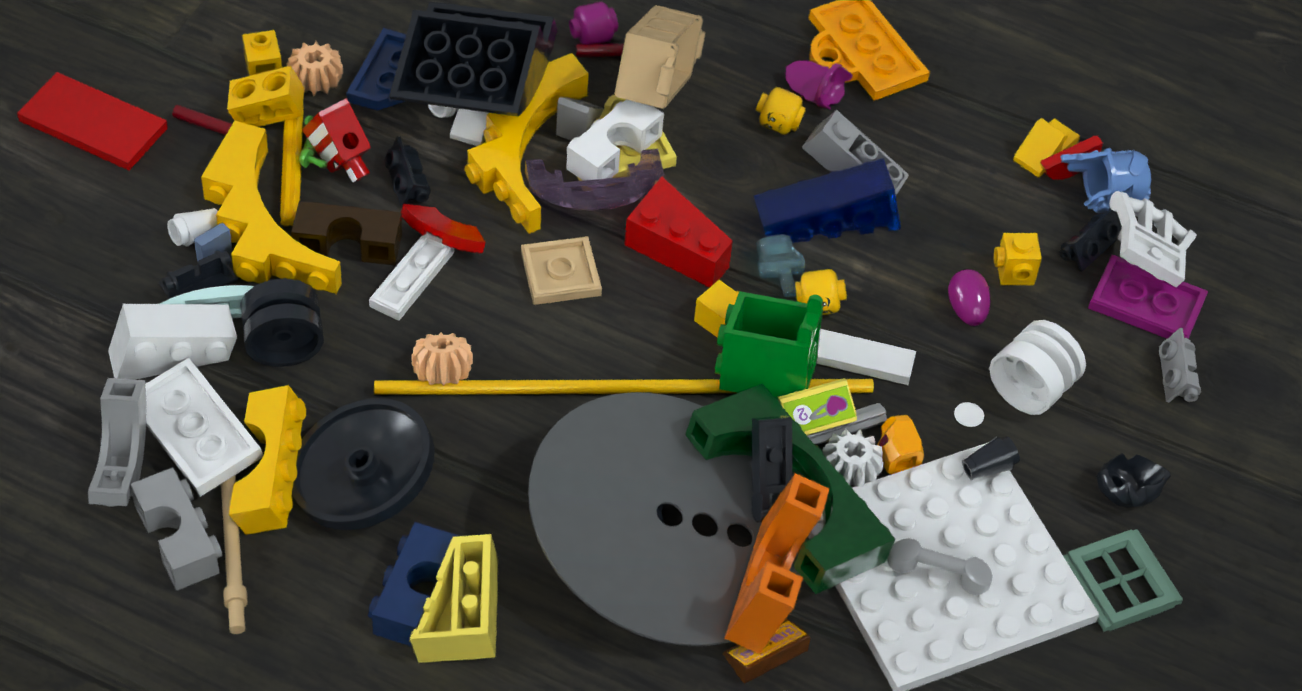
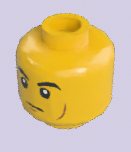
(780, 111)
(823, 284)

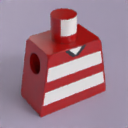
(339, 139)

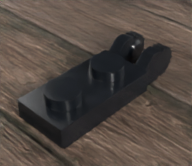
(770, 461)

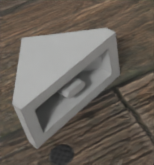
(575, 117)

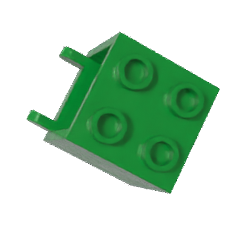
(769, 344)

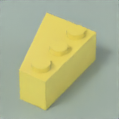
(463, 606)

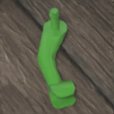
(308, 152)

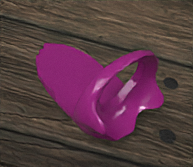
(818, 82)

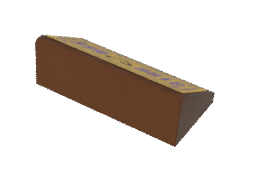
(784, 645)

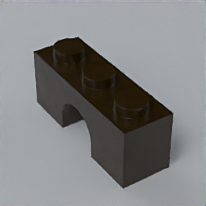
(324, 224)

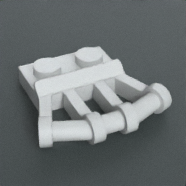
(1144, 247)

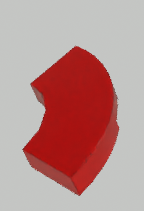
(454, 234)

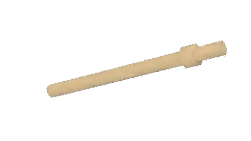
(235, 593)

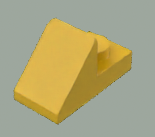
(1042, 142)

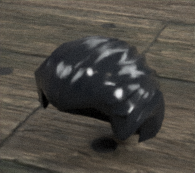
(1132, 480)

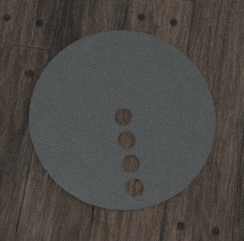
(599, 525)

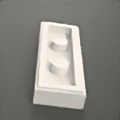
(411, 276)
(865, 357)

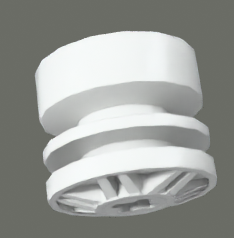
(1037, 367)

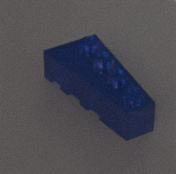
(831, 204)

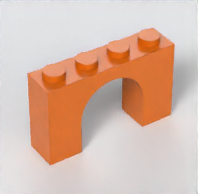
(768, 585)

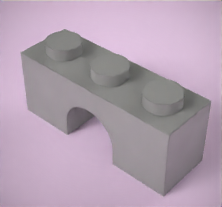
(188, 553)

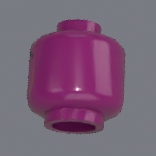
(593, 23)

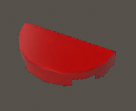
(1058, 170)

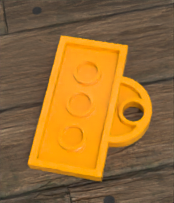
(865, 46)

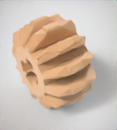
(317, 67)
(442, 359)

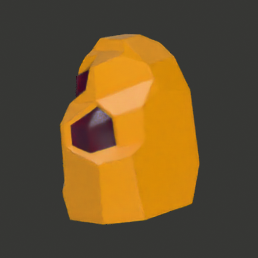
(900, 444)

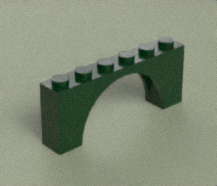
(851, 533)

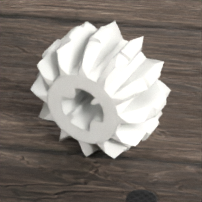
(855, 457)

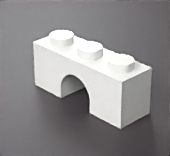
(628, 124)

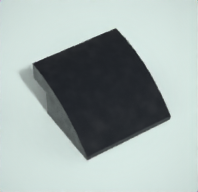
(473, 58)

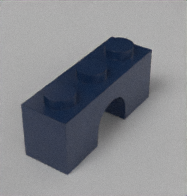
(419, 560)

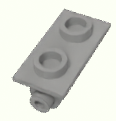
(1177, 366)

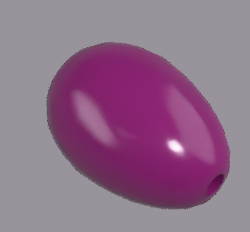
(969, 297)

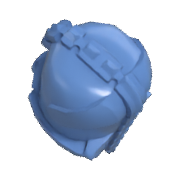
(1111, 172)

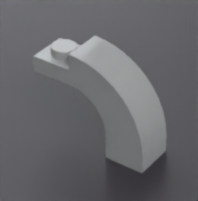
(121, 442)

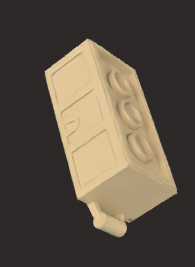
(659, 56)

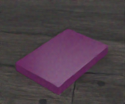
(1145, 301)

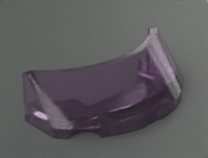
(597, 193)

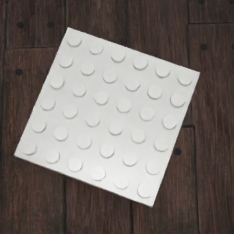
(924, 620)

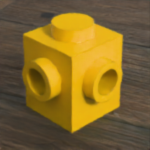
(1018, 258)

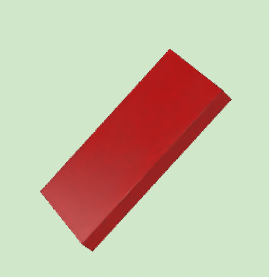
(92, 121)

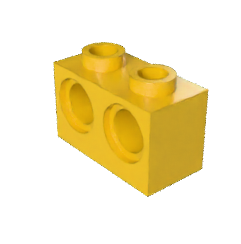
(266, 97)

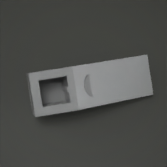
(842, 146)

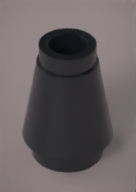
(992, 458)

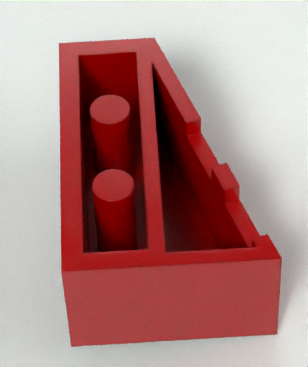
(678, 235)

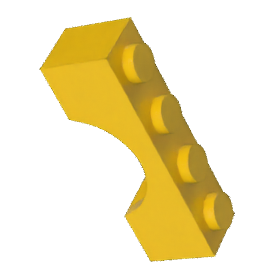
(264, 496)

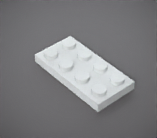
(197, 428)

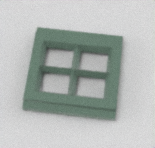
(1148, 567)

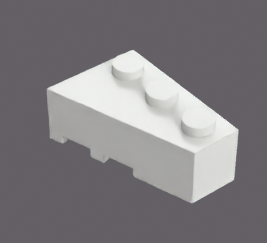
(160, 336)

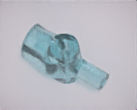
(780, 260)

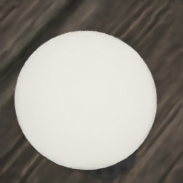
(969, 414)

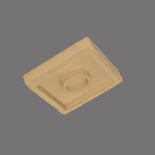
(561, 270)

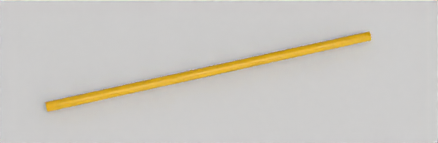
(478, 387)

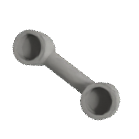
(975, 573)

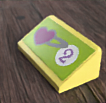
(821, 406)

